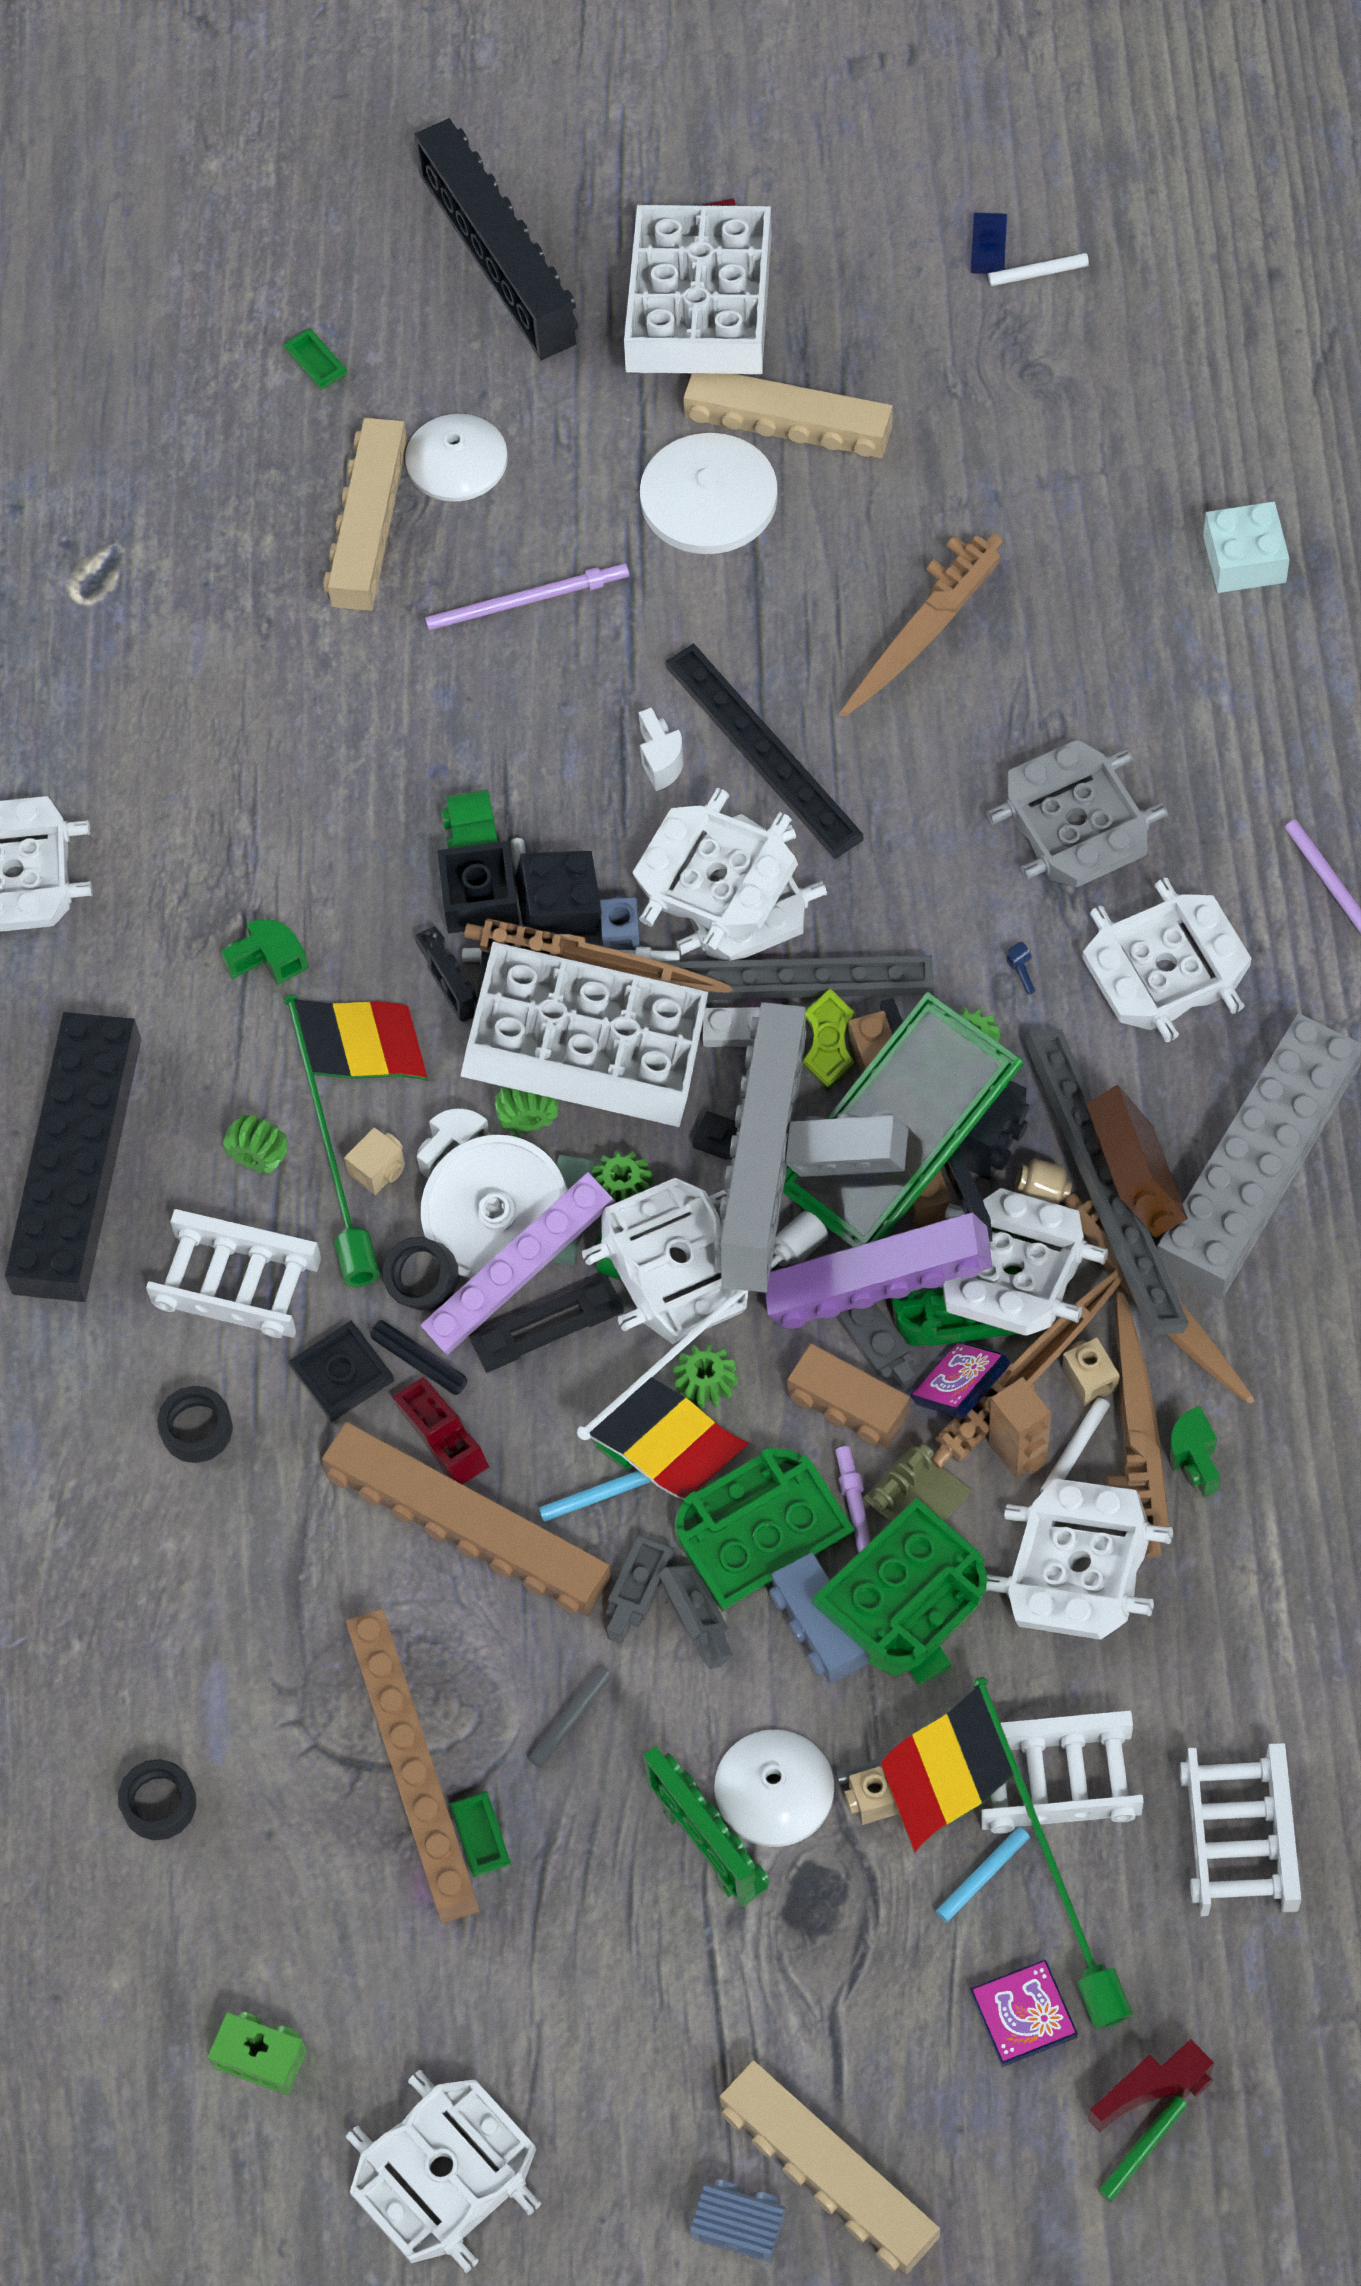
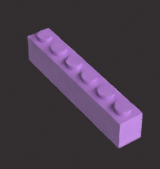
(878, 1271)

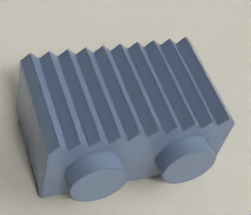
(738, 2220)

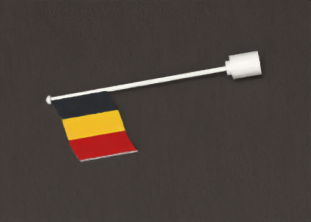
(664, 1430)

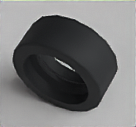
(394, 1265)
(188, 1398)
(144, 1773)

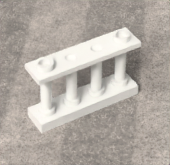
(226, 1239)
(1070, 1734)
(1274, 1808)

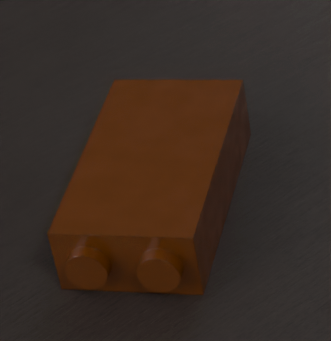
(1136, 1161)

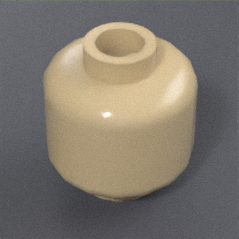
(1043, 1181)

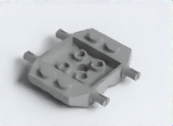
(1113, 826)

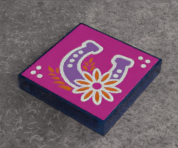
(960, 1380)
(1023, 2013)

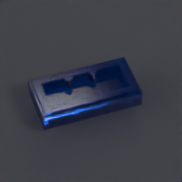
(988, 243)

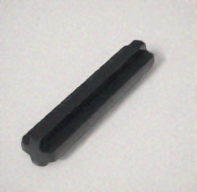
(418, 1357)

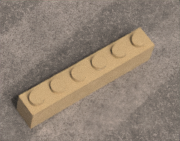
(789, 412)
(366, 515)
(829, 2168)

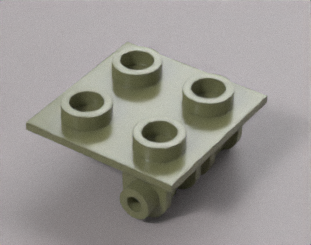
(918, 1478)

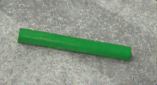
(1142, 2148)

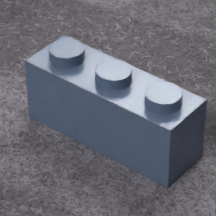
(830, 1648)

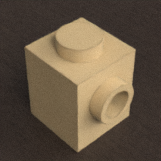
(375, 1160)
(1090, 1370)
(870, 1796)

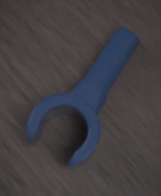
(1015, 959)

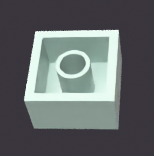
(1246, 547)

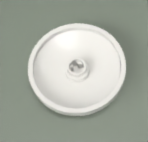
(708, 493)
(487, 1197)

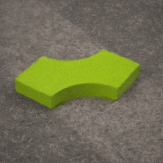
(828, 1055)

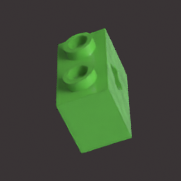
(272, 2069)

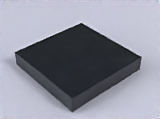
(341, 1371)

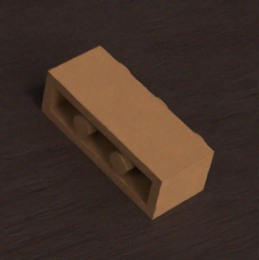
(848, 1396)
(1019, 1428)

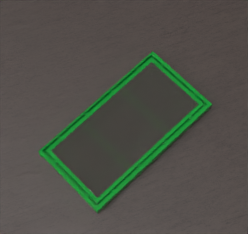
(939, 1083)

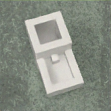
(662, 751)
(448, 1132)

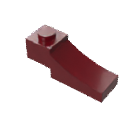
(441, 1431)
(1180, 2075)

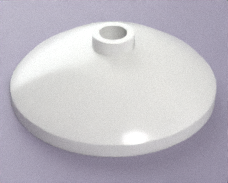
(460, 469)
(780, 1811)

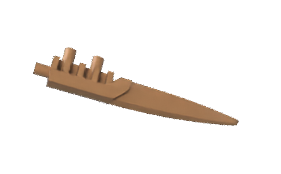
(945, 600)
(576, 949)
(1194, 1339)
(965, 1434)
(1142, 1449)

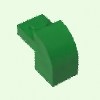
(268, 944)

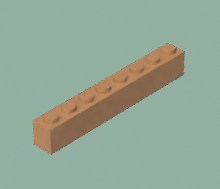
(467, 1520)
(412, 1766)

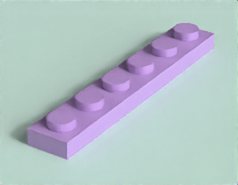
(517, 1263)

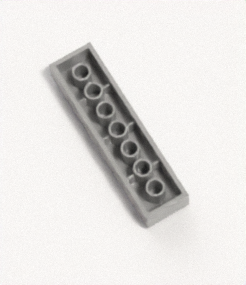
(760, 1148)
(1260, 1155)

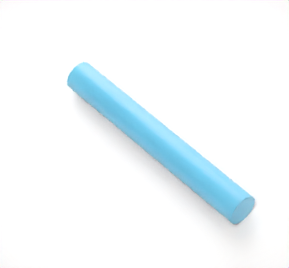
(592, 1495)
(982, 1874)

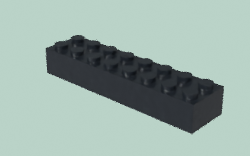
(496, 238)
(73, 1157)

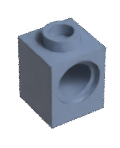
(624, 936)

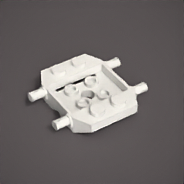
(754, 860)
(42, 890)
(782, 923)
(1127, 953)
(647, 1263)
(1035, 1295)
(1084, 1603)
(456, 2199)

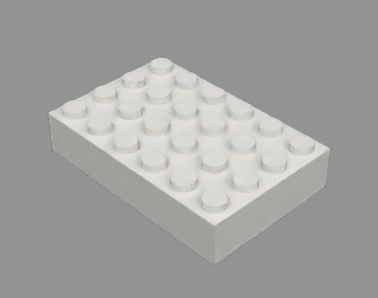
(698, 289)
(585, 1034)

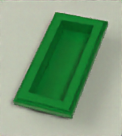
(315, 359)
(480, 1834)

